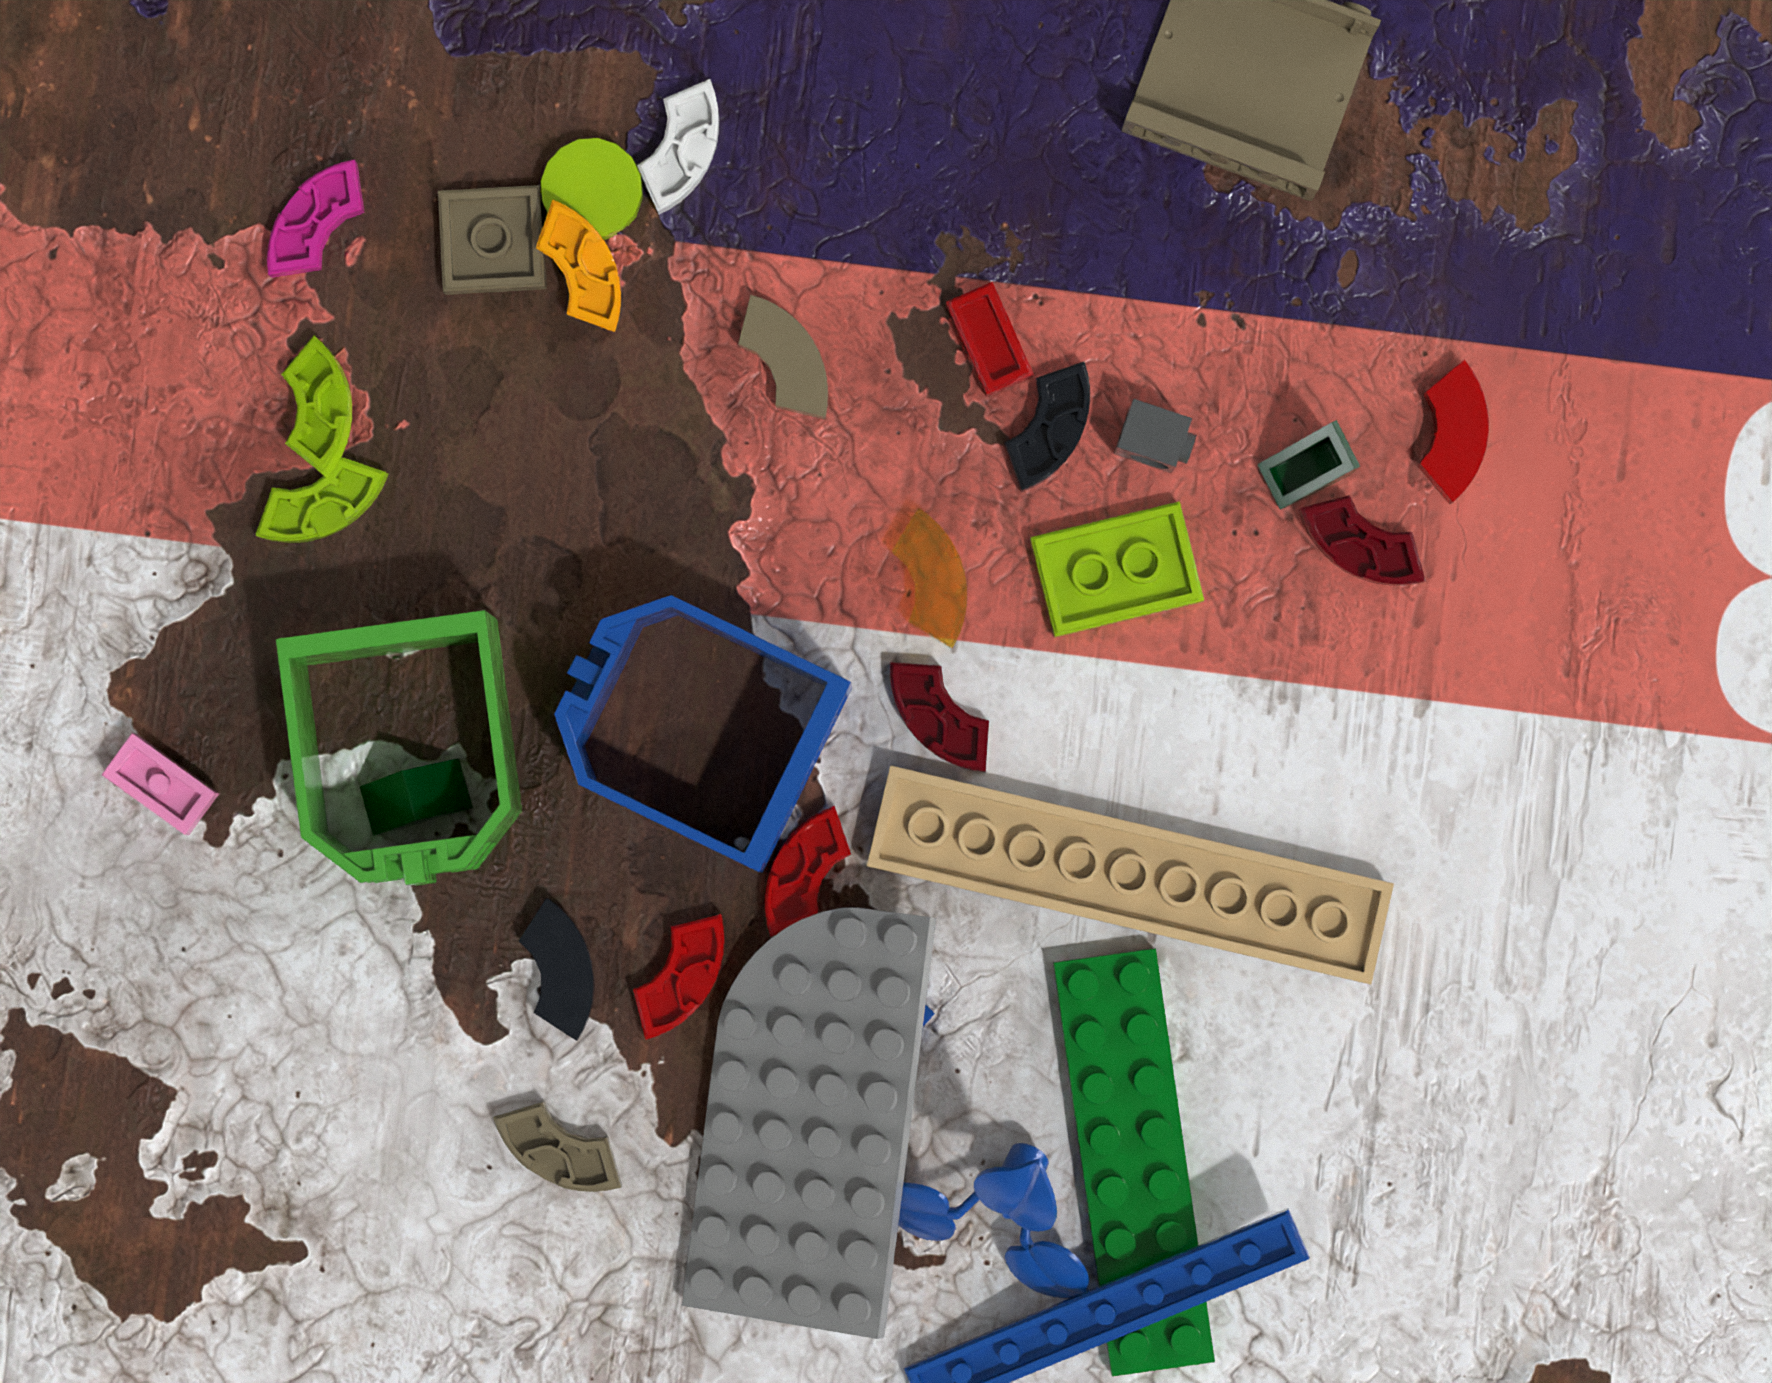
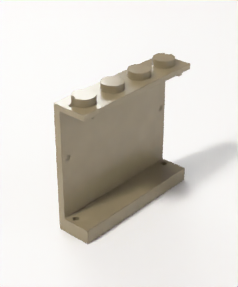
(1253, 85)

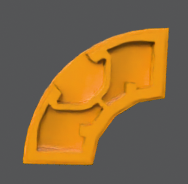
(586, 266)

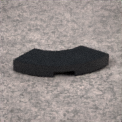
(1054, 428)
(563, 967)

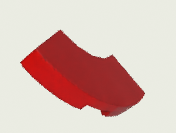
(1459, 433)
(801, 868)
(685, 978)

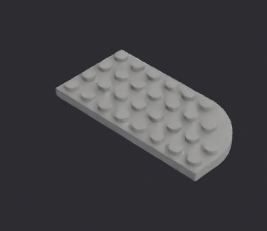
(812, 1124)

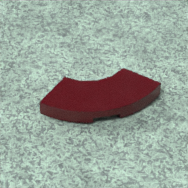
(1359, 546)
(935, 717)

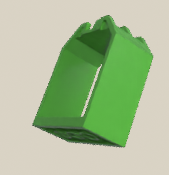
(417, 861)

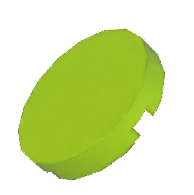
(595, 182)

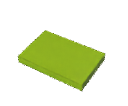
(1116, 569)

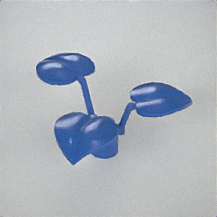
(1017, 1192)

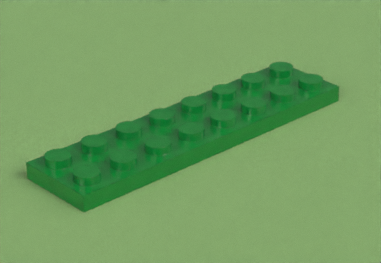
(1130, 1141)

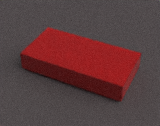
(989, 339)

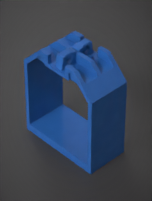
(600, 672)

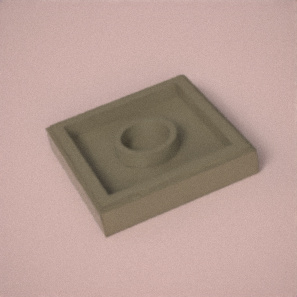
(491, 240)

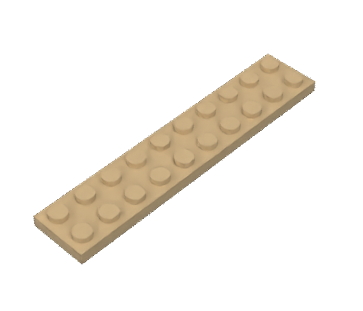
(1130, 875)

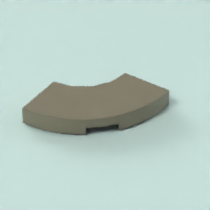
(789, 355)
(558, 1154)

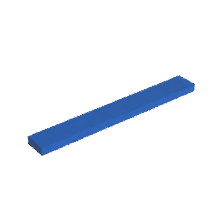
(1120, 1306)

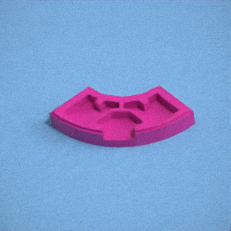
(311, 217)

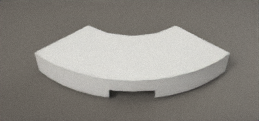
(686, 146)

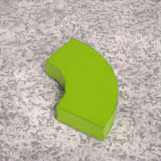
(322, 406)
(323, 506)

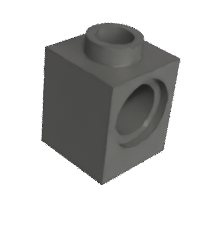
(1155, 437)

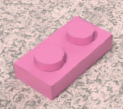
(160, 784)

